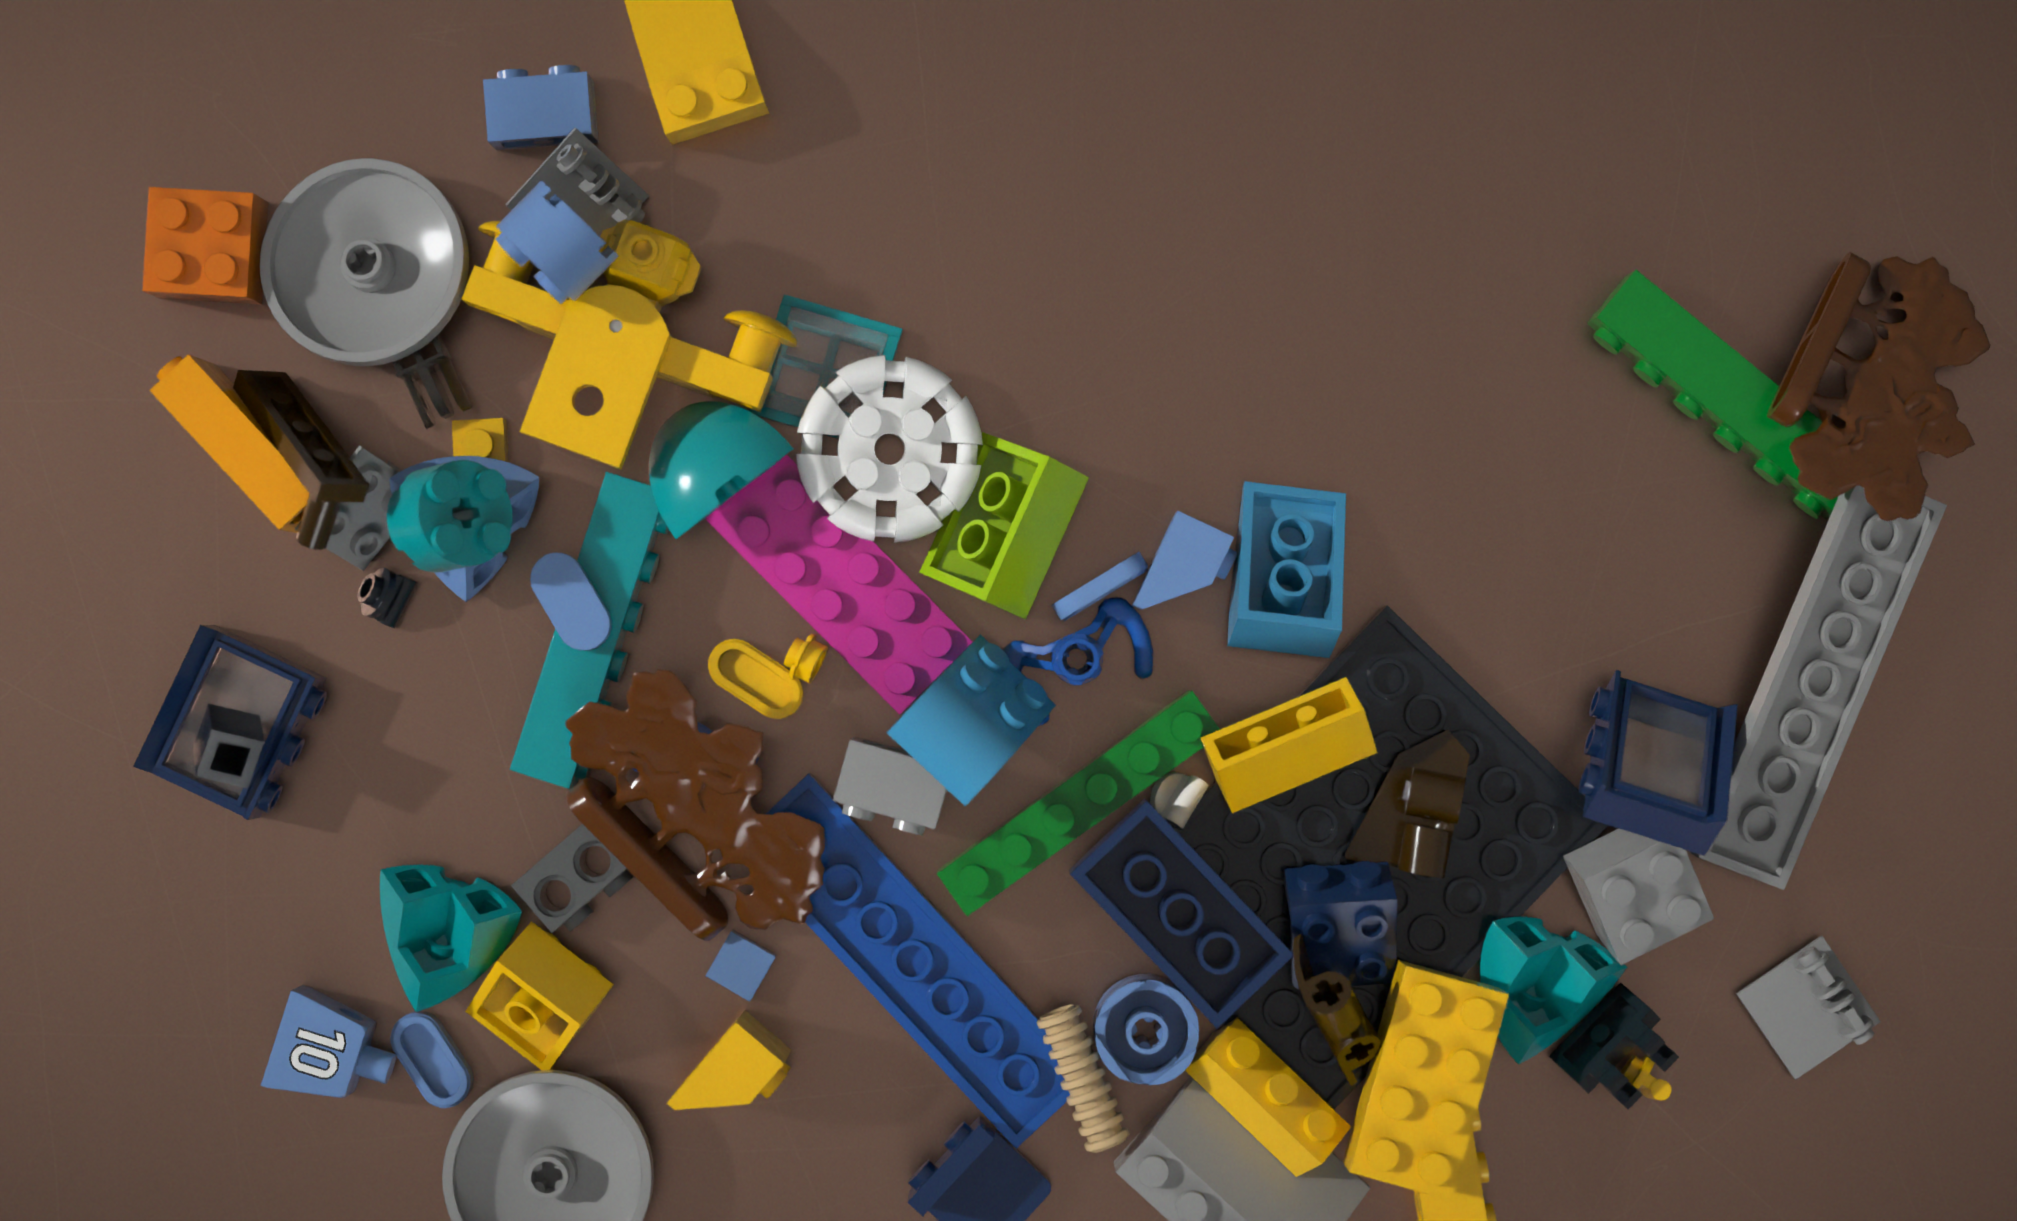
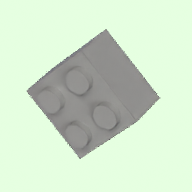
(888, 783)
(1637, 892)

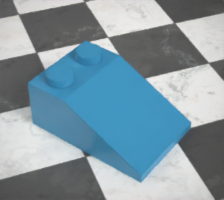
(1288, 570)

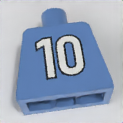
(324, 1048)

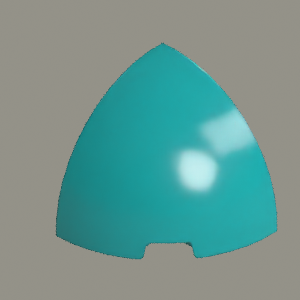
(706, 458)
(442, 930)
(1547, 978)

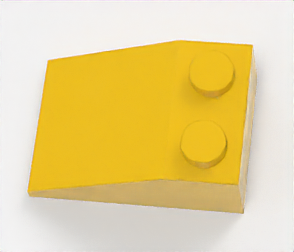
(696, 65)

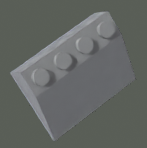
(1208, 1167)

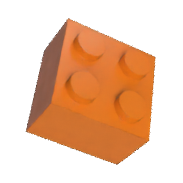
(204, 245)

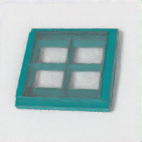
(825, 344)

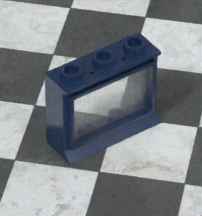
(241, 677)
(1658, 764)

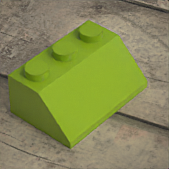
(1007, 528)

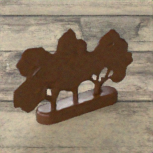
(1892, 395)
(697, 788)

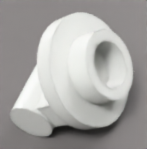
(1177, 797)

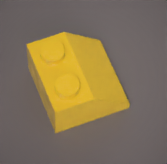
(538, 996)
(736, 1069)

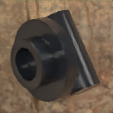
(385, 595)

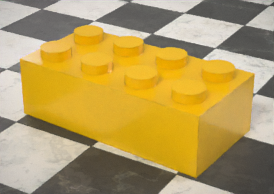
(1425, 1080)

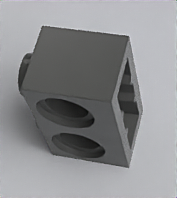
(568, 865)

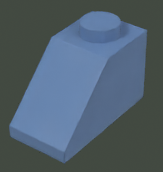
(1185, 561)

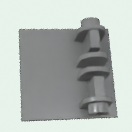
(587, 184)
(362, 527)
(1809, 1008)

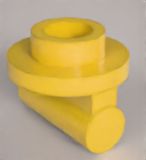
(1638, 1074)

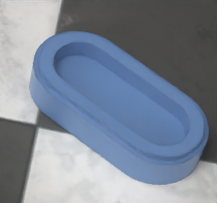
(1100, 586)
(571, 601)
(432, 1059)

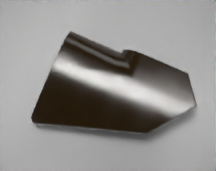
(1416, 809)
(1336, 1013)

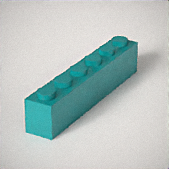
(617, 561)

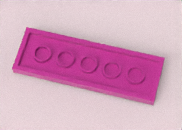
(841, 586)

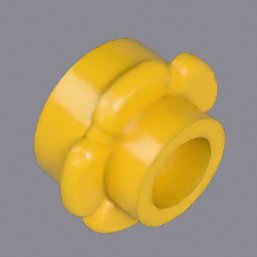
(805, 658)

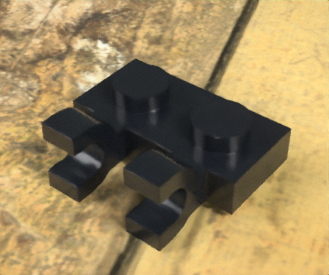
(1606, 1038)

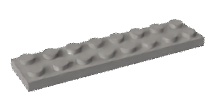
(1818, 683)

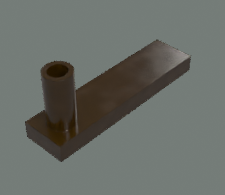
(306, 448)

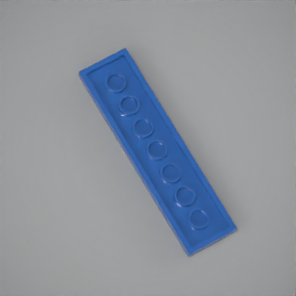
(927, 973)

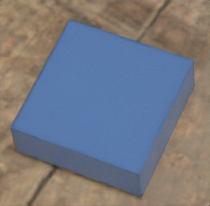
(741, 965)

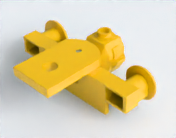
(620, 340)

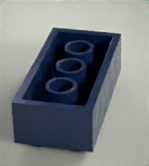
(1180, 913)

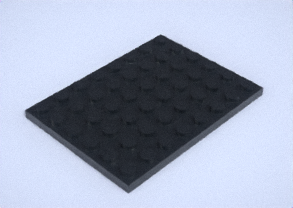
(1502, 854)

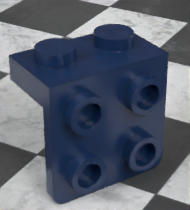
(1345, 919)
(978, 1179)

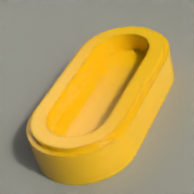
(755, 678)

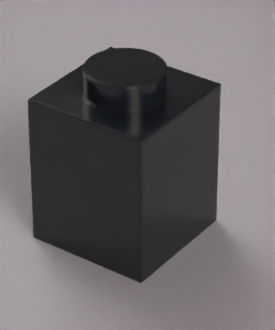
(228, 745)

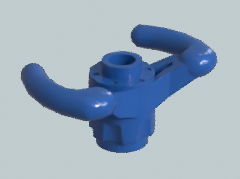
(1110, 613)

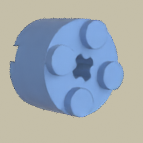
(555, 242)
(1138, 1058)

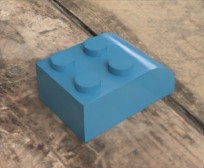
(972, 719)

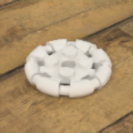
(921, 449)

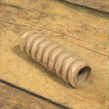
(1083, 1078)

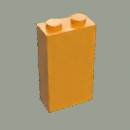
(224, 427)

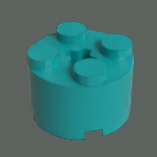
(451, 516)

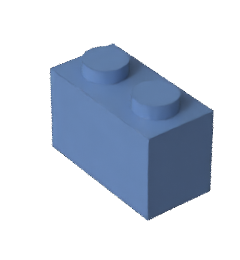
(539, 108)

